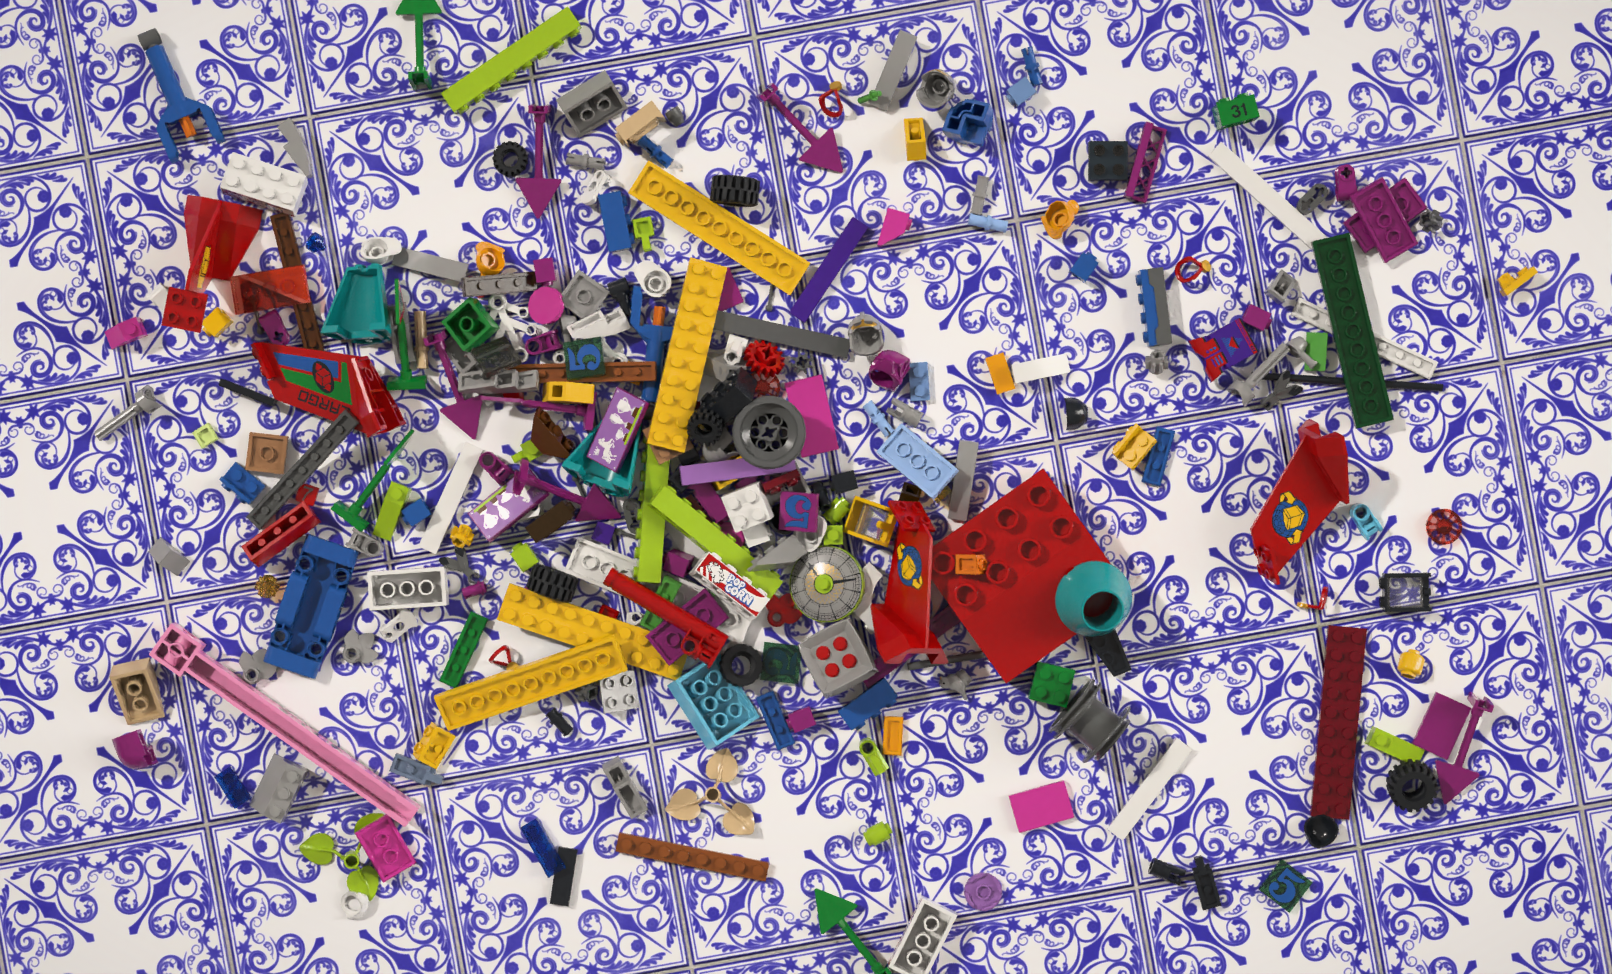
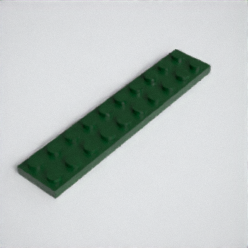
(1352, 330)

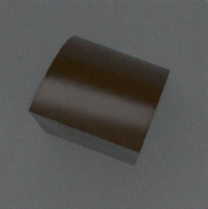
(910, 493)

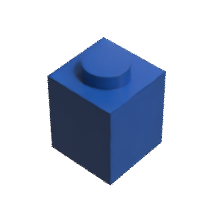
(1084, 266)
(416, 512)

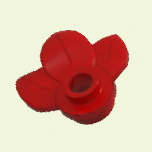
(785, 608)

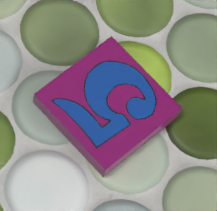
(798, 511)

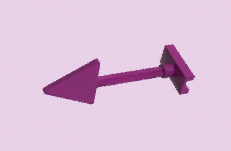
(822, 151)
(538, 190)
(586, 410)
(464, 412)
(593, 507)
(1454, 777)

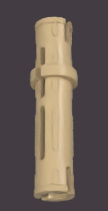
(420, 333)

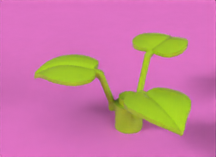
(319, 851)

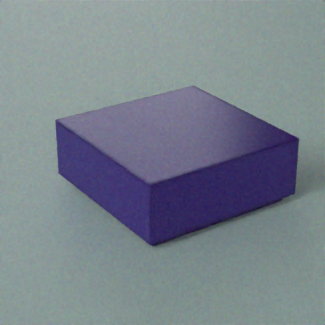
(603, 533)

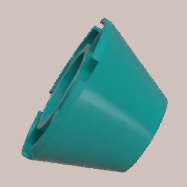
(1080, 585)

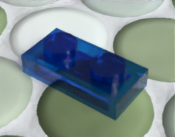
(233, 787)

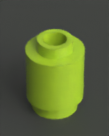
(837, 511)
(877, 833)

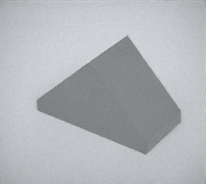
(1280, 287)
(168, 556)

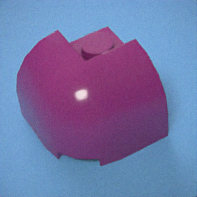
(134, 751)

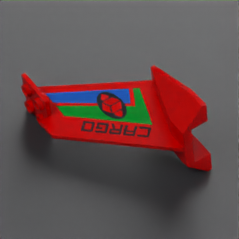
(329, 384)

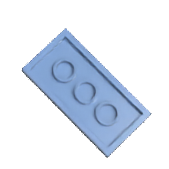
(917, 461)

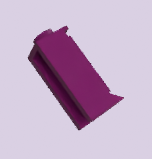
(710, 502)

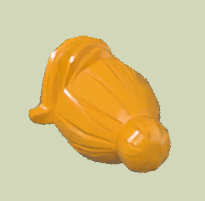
(1059, 217)
(489, 258)

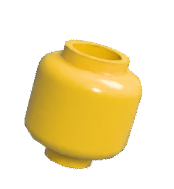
(1410, 664)

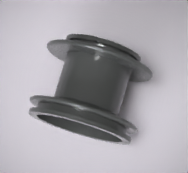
(748, 444)
(1091, 722)

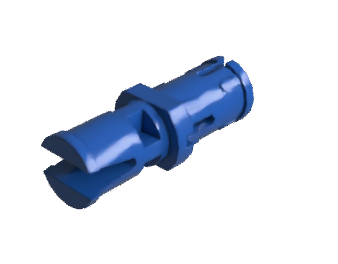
(1032, 66)
(655, 151)

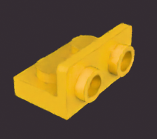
(1133, 446)
(433, 745)

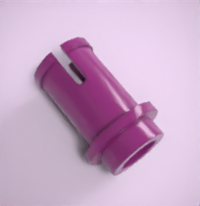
(474, 590)

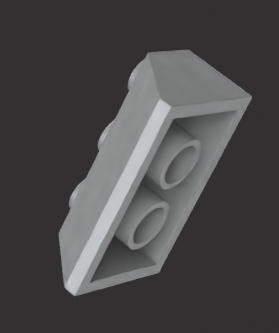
(592, 103)
(278, 788)

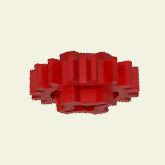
(764, 358)

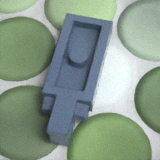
(415, 770)

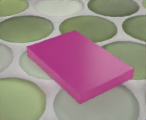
(1041, 806)
(385, 847)

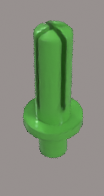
(873, 95)

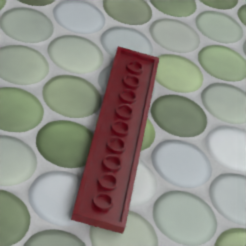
(1338, 721)

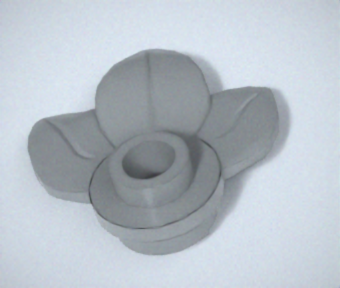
(361, 645)
(255, 663)

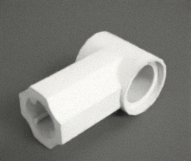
(735, 349)

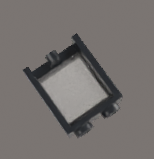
(1405, 592)

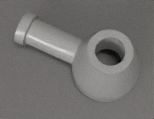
(564, 321)
(1297, 347)

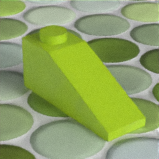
(391, 510)
(1393, 745)

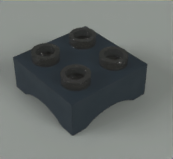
(1107, 160)

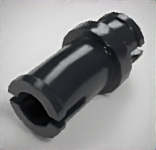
(824, 503)
(557, 719)

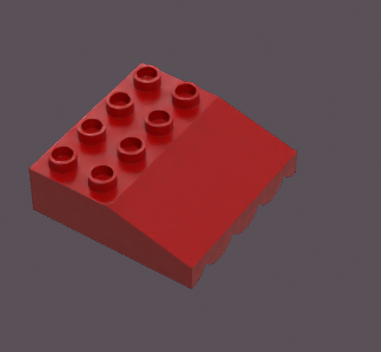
(1028, 547)

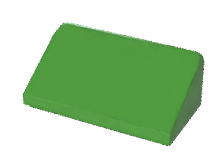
(1317, 350)

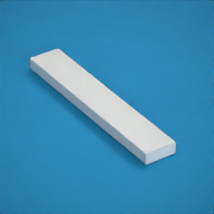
(450, 498)
(1149, 789)

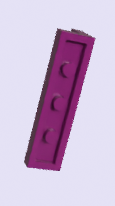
(1138, 160)

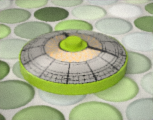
(827, 584)

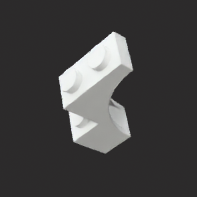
(863, 611)

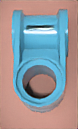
(1367, 523)

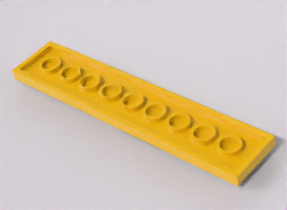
(719, 228)
(686, 355)
(580, 626)
(531, 682)

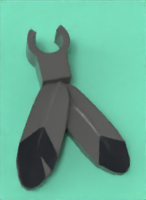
(1280, 391)
(460, 564)

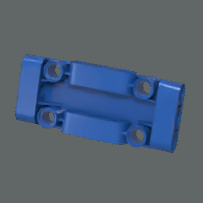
(311, 606)

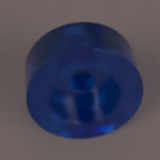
(315, 242)

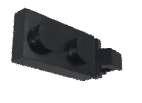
(1205, 884)

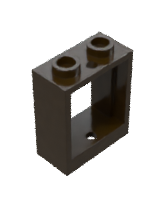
(551, 521)

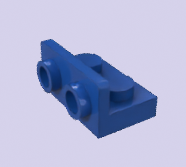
(242, 483)

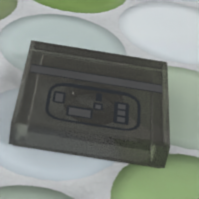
(495, 357)

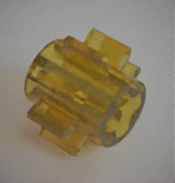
(267, 586)

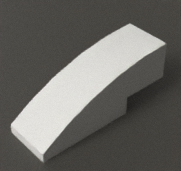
(599, 325)
(1040, 368)

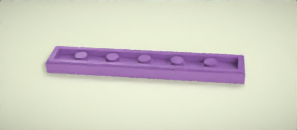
(725, 471)

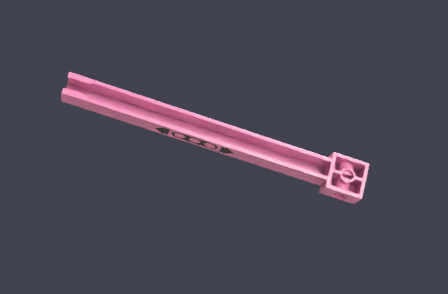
(184, 654)

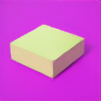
(205, 435)

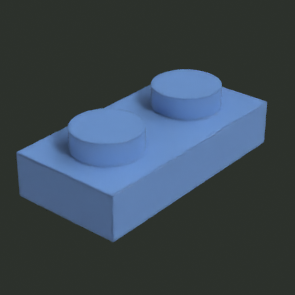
(919, 381)

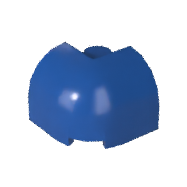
(969, 122)

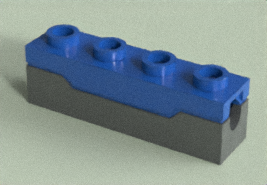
(1155, 307)

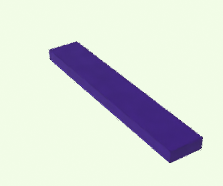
(828, 269)

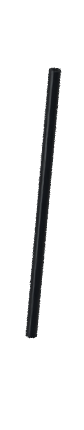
(1339, 381)

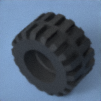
(735, 190)
(552, 583)
(1418, 798)

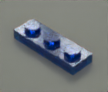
(543, 847)

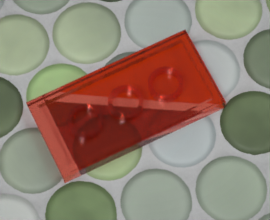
(270, 289)

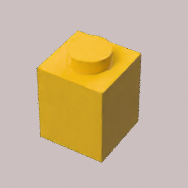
(216, 322)

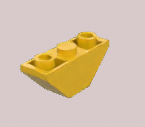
(568, 393)

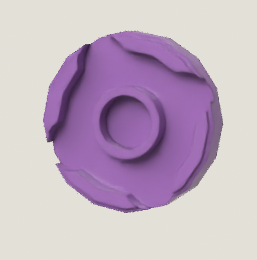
(983, 891)

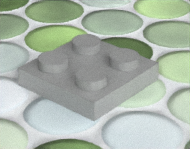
(583, 295)

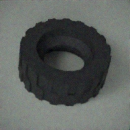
(755, 665)

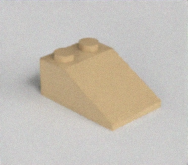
(137, 691)

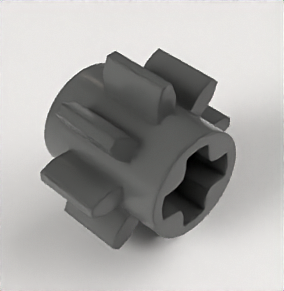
(1431, 221)
(804, 358)
(586, 692)

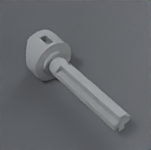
(1244, 388)
(145, 401)

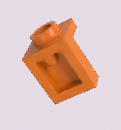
(970, 564)

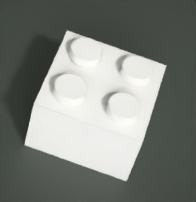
(747, 506)

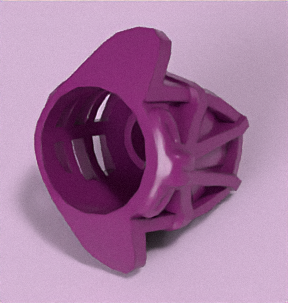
(891, 369)

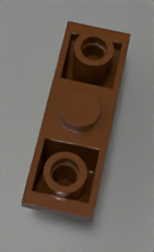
(549, 436)

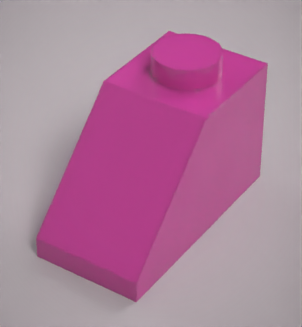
(894, 226)
(125, 332)

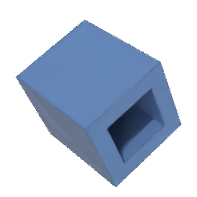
(1020, 92)

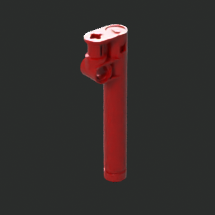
(704, 636)

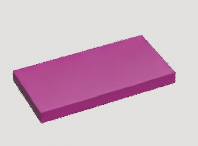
(811, 400)

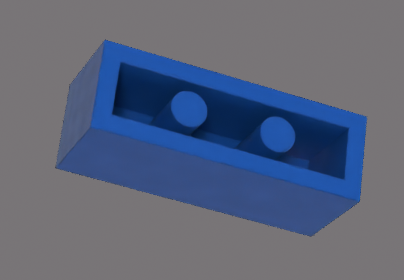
(616, 221)
(868, 704)

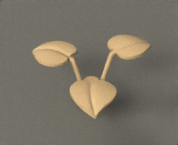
(685, 803)

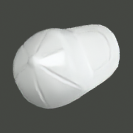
(379, 248)
(652, 278)
(811, 540)

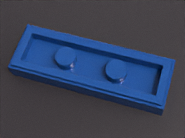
(1158, 456)
(775, 720)

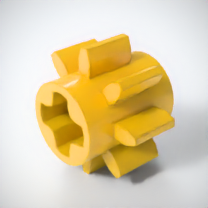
(461, 536)

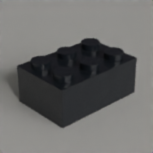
(729, 396)

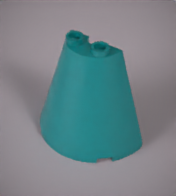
(360, 307)
(594, 473)

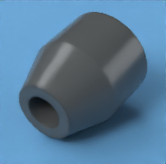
(675, 116)

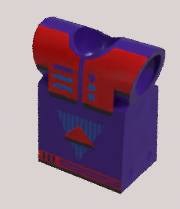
(1223, 348)

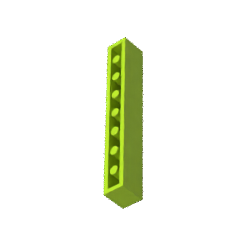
(512, 60)
(652, 525)
(710, 538)

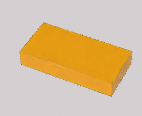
(1000, 373)
(892, 735)

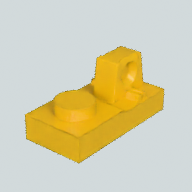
(1509, 283)

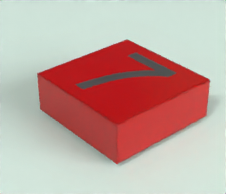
(307, 494)

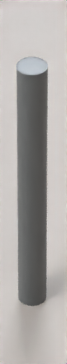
(952, 659)

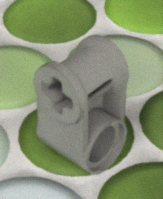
(362, 541)

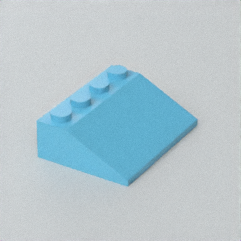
(712, 704)

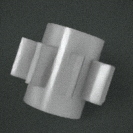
(1156, 362)

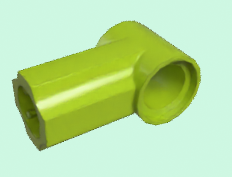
(874, 757)

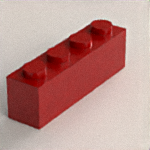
(281, 534)

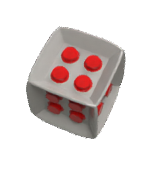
(837, 658)

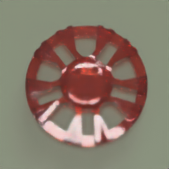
(763, 386)
(1443, 526)

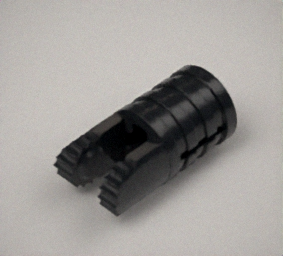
(1163, 870)

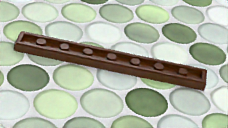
(291, 256)

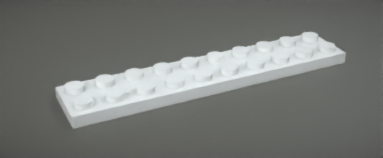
(593, 563)

